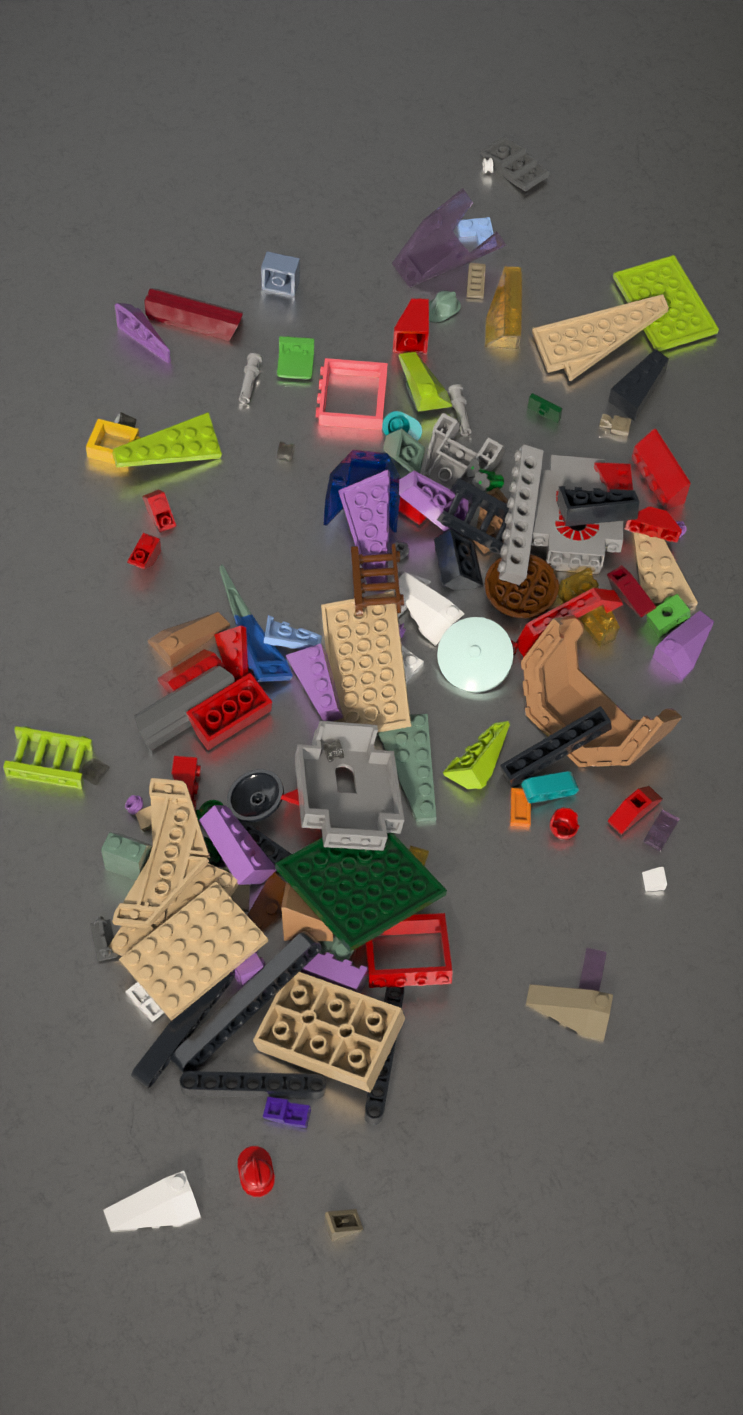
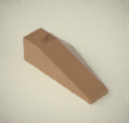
(183, 639)

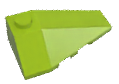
(424, 386)
(480, 759)

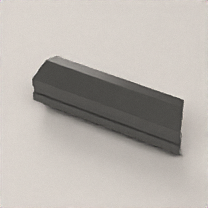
(168, 715)

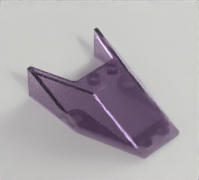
(435, 247)

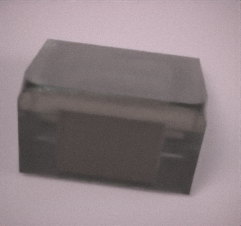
(126, 420)
(94, 771)

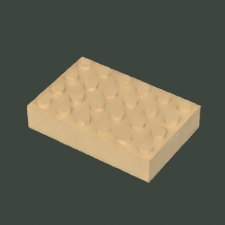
(330, 1030)

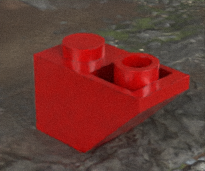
(159, 510)
(145, 551)

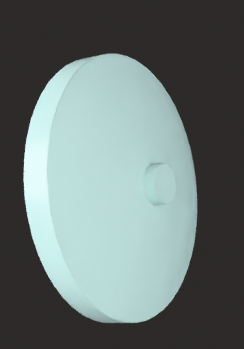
(475, 654)

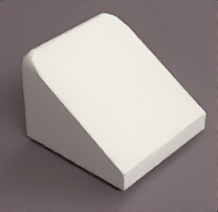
(654, 879)

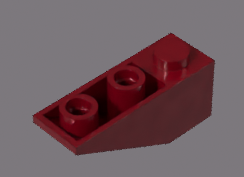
(630, 591)

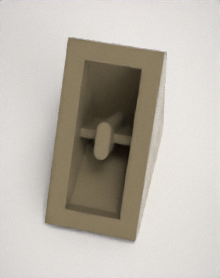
(342, 1223)

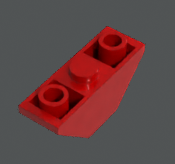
(656, 524)
(634, 808)

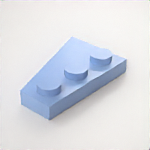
(284, 635)

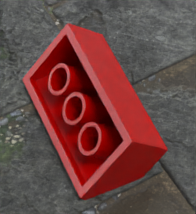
(661, 470)
(229, 711)

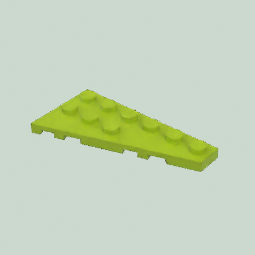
(179, 443)

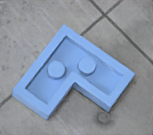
(476, 227)

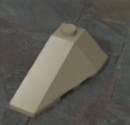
(578, 1009)

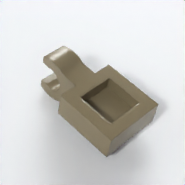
(618, 425)

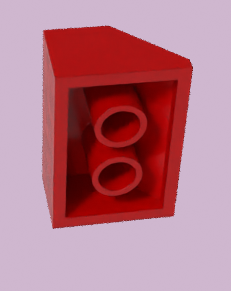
(189, 670)

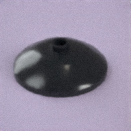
(251, 789)

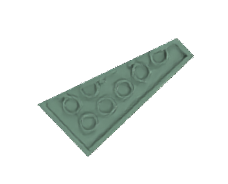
(414, 765)

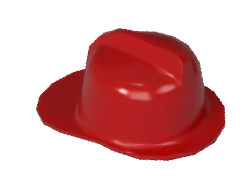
(256, 1171)

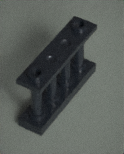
(477, 498)

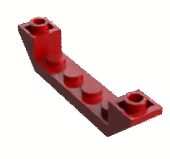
(577, 606)

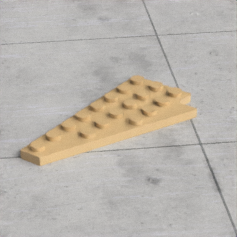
(588, 338)

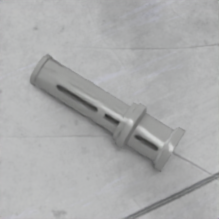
(251, 372)
(458, 402)

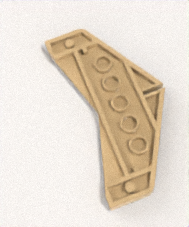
(172, 857)

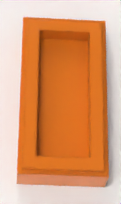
(520, 809)

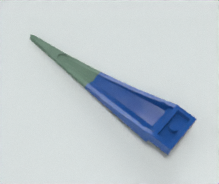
(263, 658)

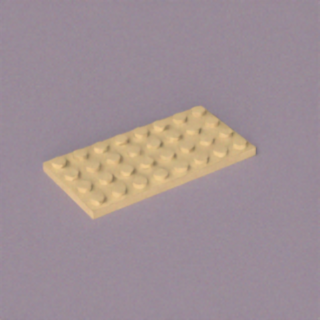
(367, 663)

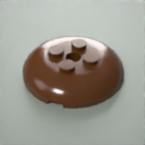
(537, 596)

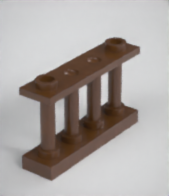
(361, 587)

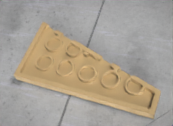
(659, 572)

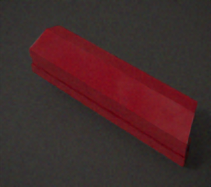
(191, 314)

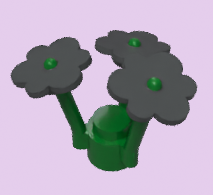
(482, 481)

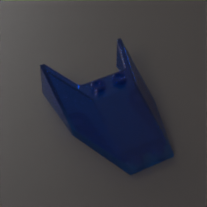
(357, 467)

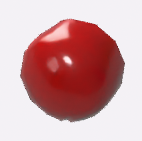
(564, 823)

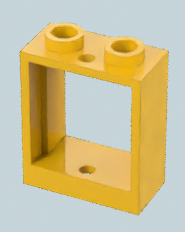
(101, 427)

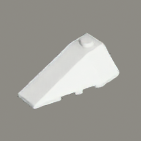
(428, 608)
(158, 1205)

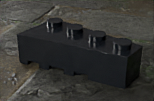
(637, 386)
(596, 506)

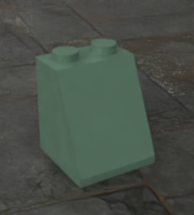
(125, 855)

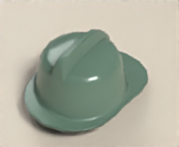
(443, 306)

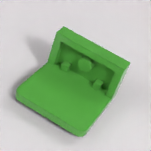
(295, 357)

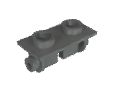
(102, 937)

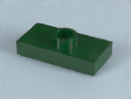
(544, 408)

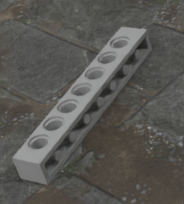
(524, 522)

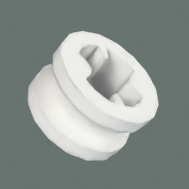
(487, 165)

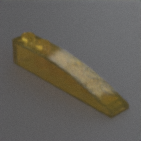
(505, 312)

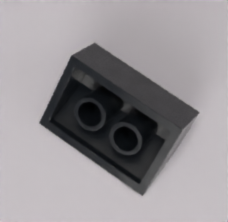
(458, 561)

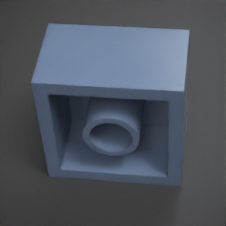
(280, 273)

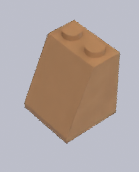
(300, 917)

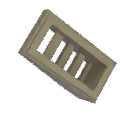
(476, 270)

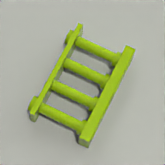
(43, 774)

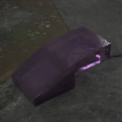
(661, 830)
(592, 969)

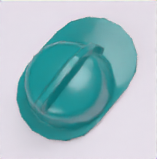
(399, 420)

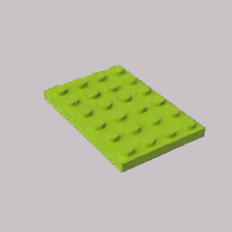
(687, 314)

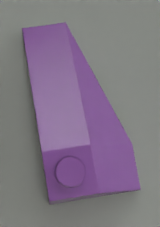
(136, 325)
(683, 646)

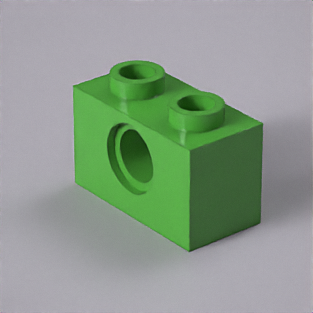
(663, 624)

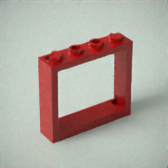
(413, 976)

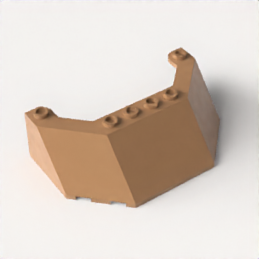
(562, 693)

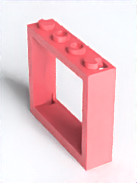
(354, 368)

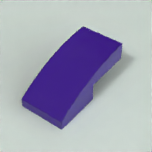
(287, 1113)

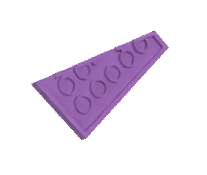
(368, 518)

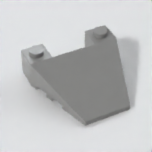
(450, 460)

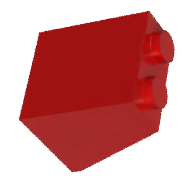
(412, 328)

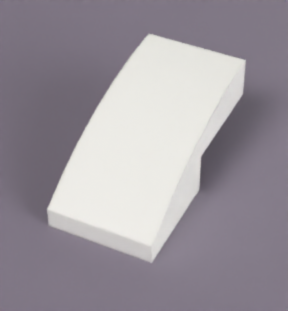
(144, 1002)

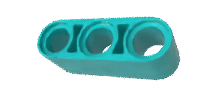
(549, 787)

